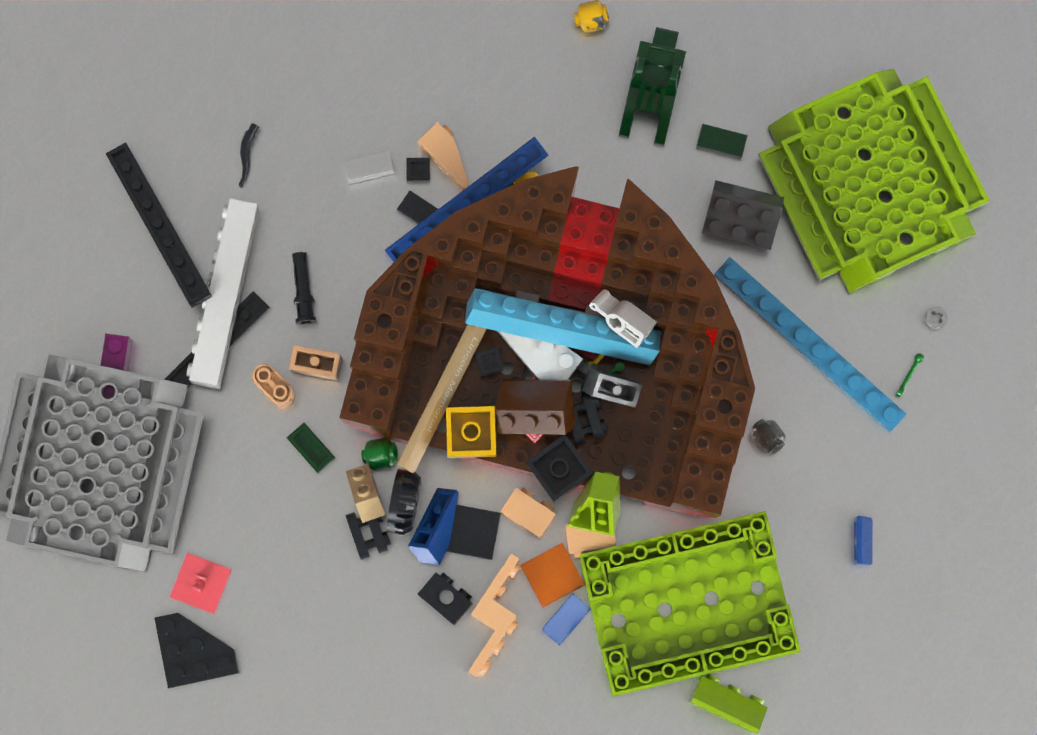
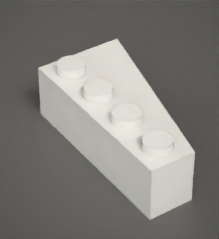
(544, 359)

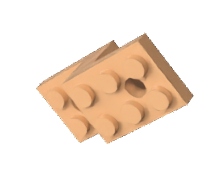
(495, 616)

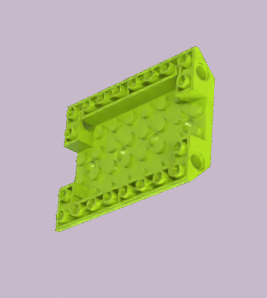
(680, 572)

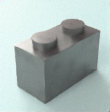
(612, 387)

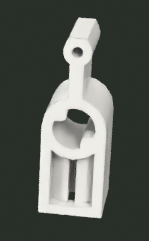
(623, 318)

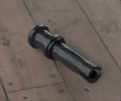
(303, 299)

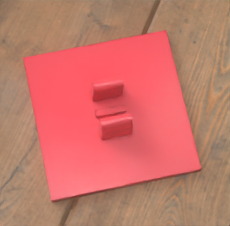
(200, 583)

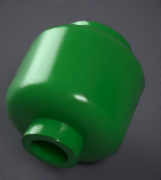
(380, 453)

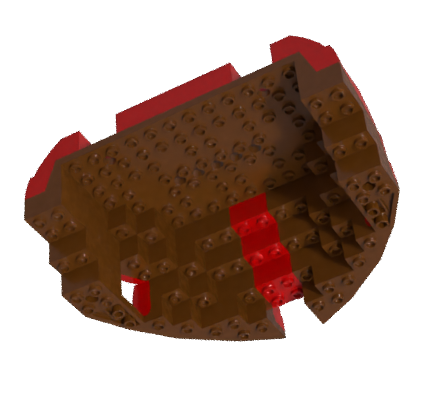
(567, 252)

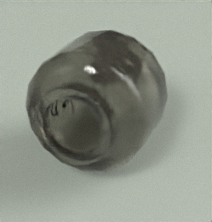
(768, 436)

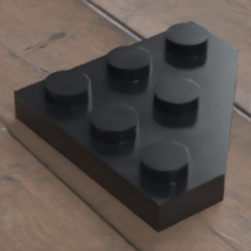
(192, 652)

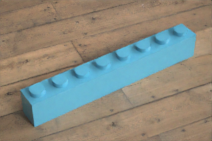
(555, 326)

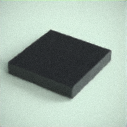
(474, 532)

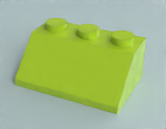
(729, 703)

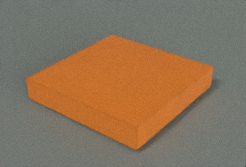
(552, 575)

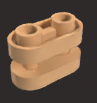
(273, 385)

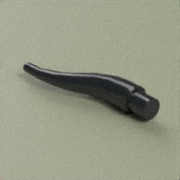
(246, 144)

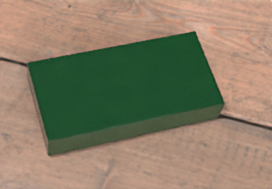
(721, 141)
(311, 447)

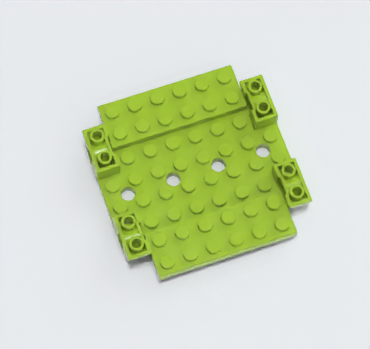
(836, 194)

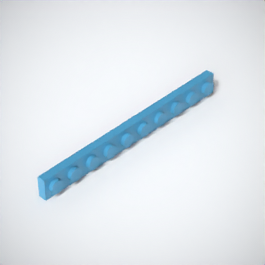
(810, 344)

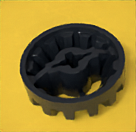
(403, 502)

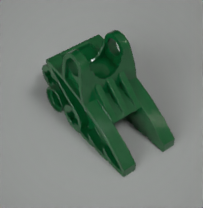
(654, 82)

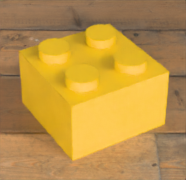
(471, 432)

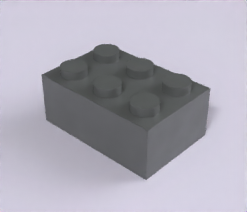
(743, 215)

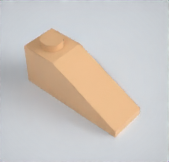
(443, 151)

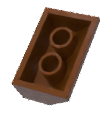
(535, 407)

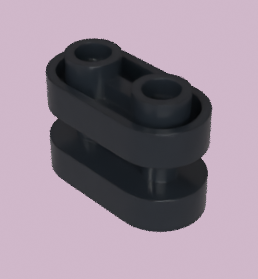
(596, 427)
(379, 540)

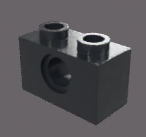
(431, 594)

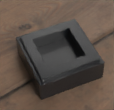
(418, 169)
(489, 361)

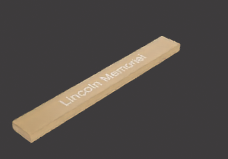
(441, 398)

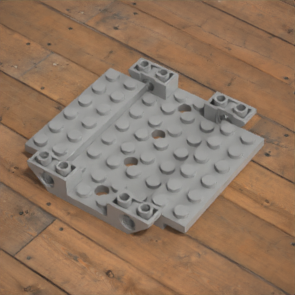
(135, 473)

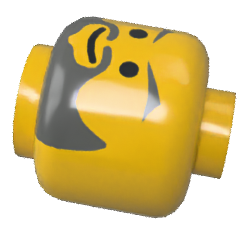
(591, 16)

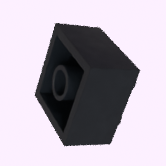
(559, 468)

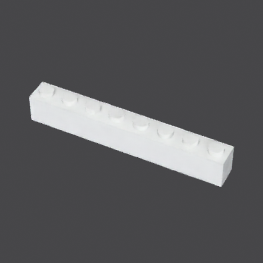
(226, 289)

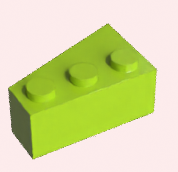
(597, 505)

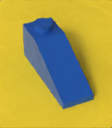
(435, 527)

